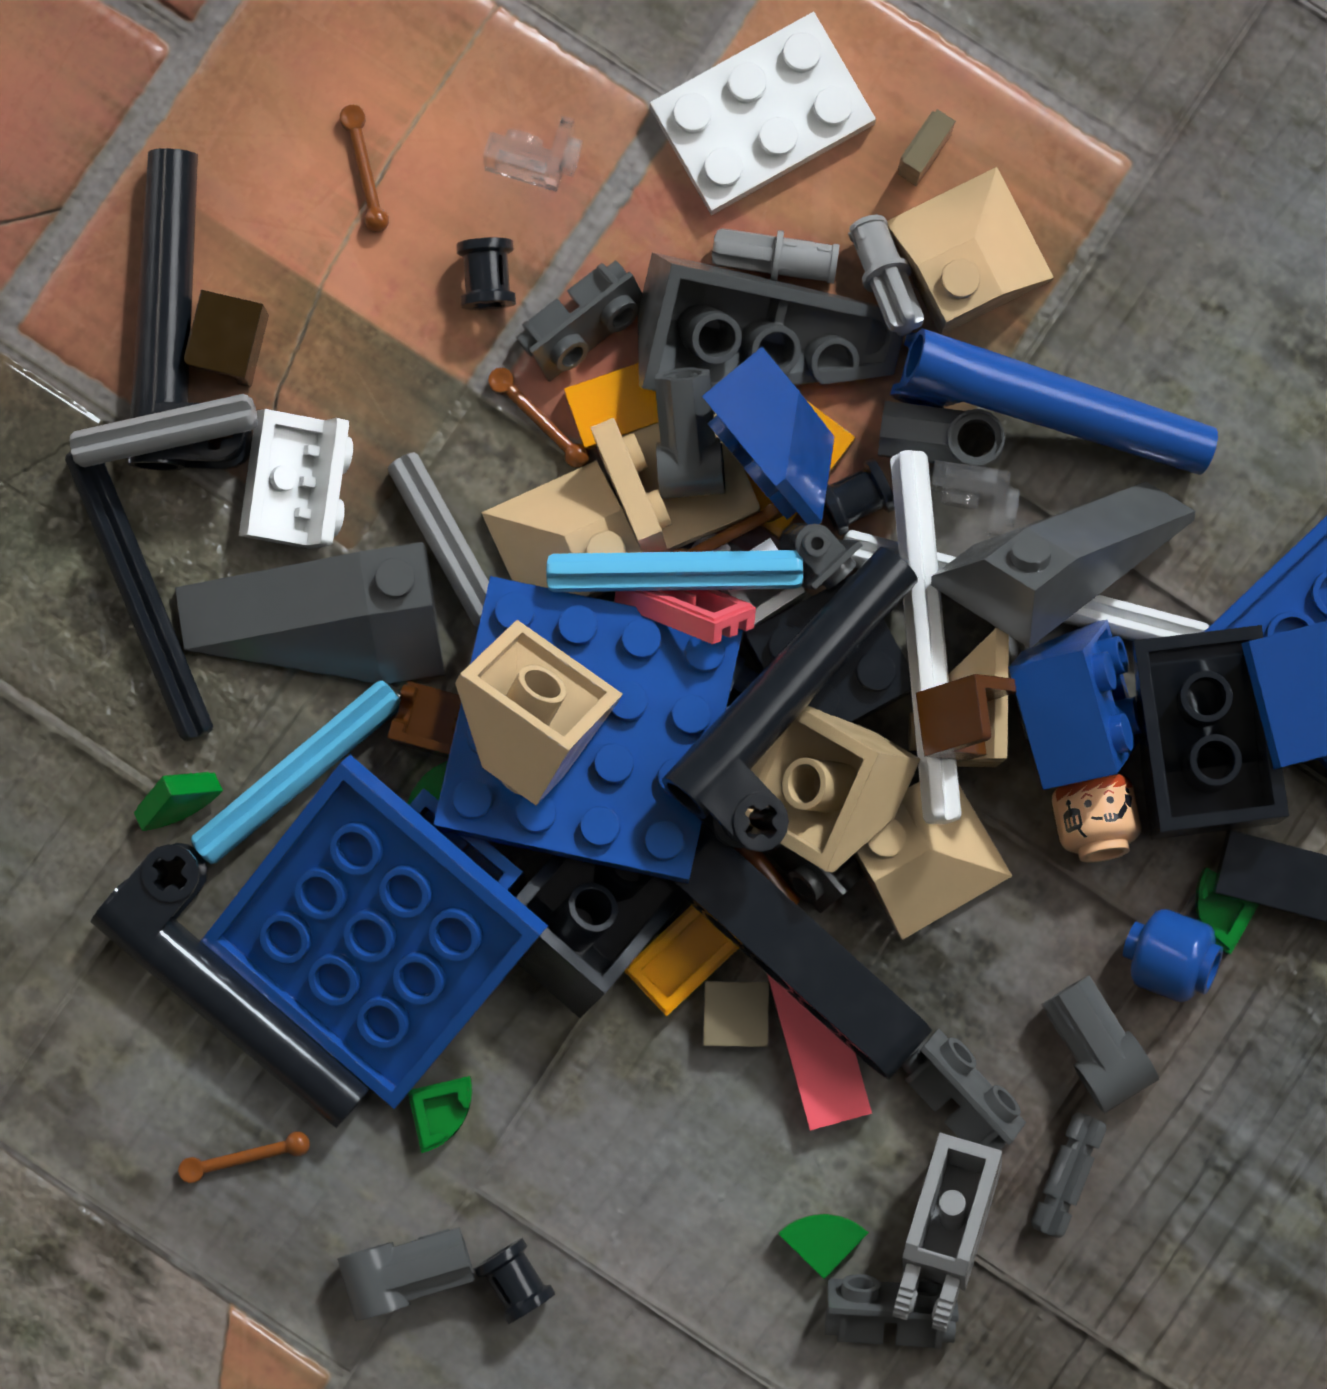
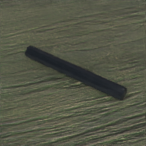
(141, 599)

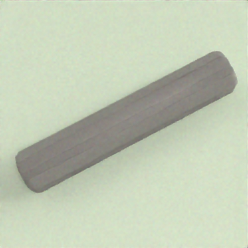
(163, 430)
(441, 533)

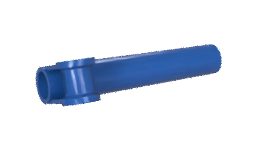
(950, 371)

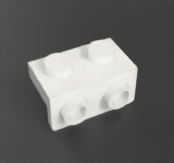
(295, 479)

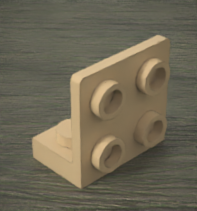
(668, 522)

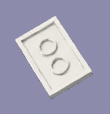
(762, 113)

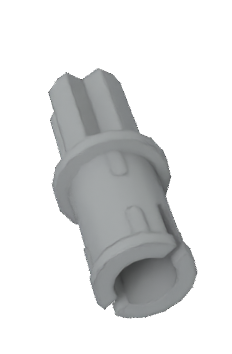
(775, 255)
(886, 274)

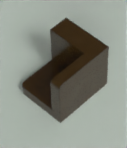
(227, 336)

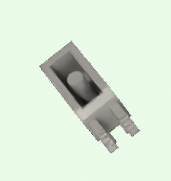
(948, 1224)

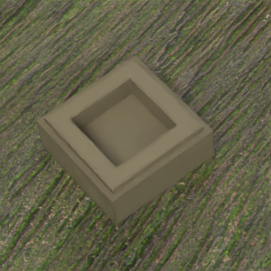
(925, 146)
(736, 1014)

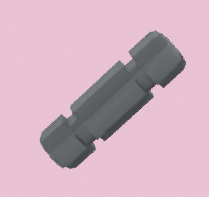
(1068, 1175)

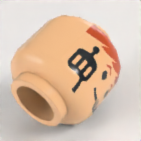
(1097, 817)

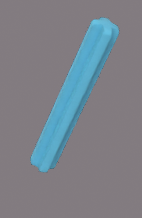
(674, 571)
(296, 772)

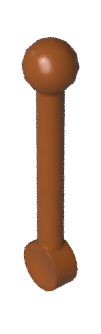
(353, 120)
(502, 382)
(768, 514)
(194, 1169)

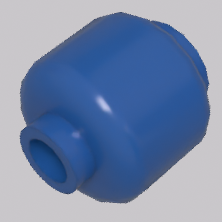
(1173, 955)

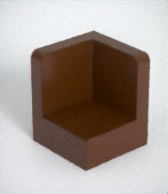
(957, 716)

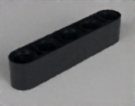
(801, 956)

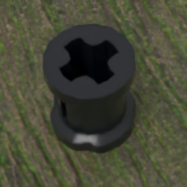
(486, 273)
(858, 496)
(514, 1281)

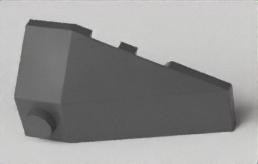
(722, 316)
(1057, 565)
(334, 616)

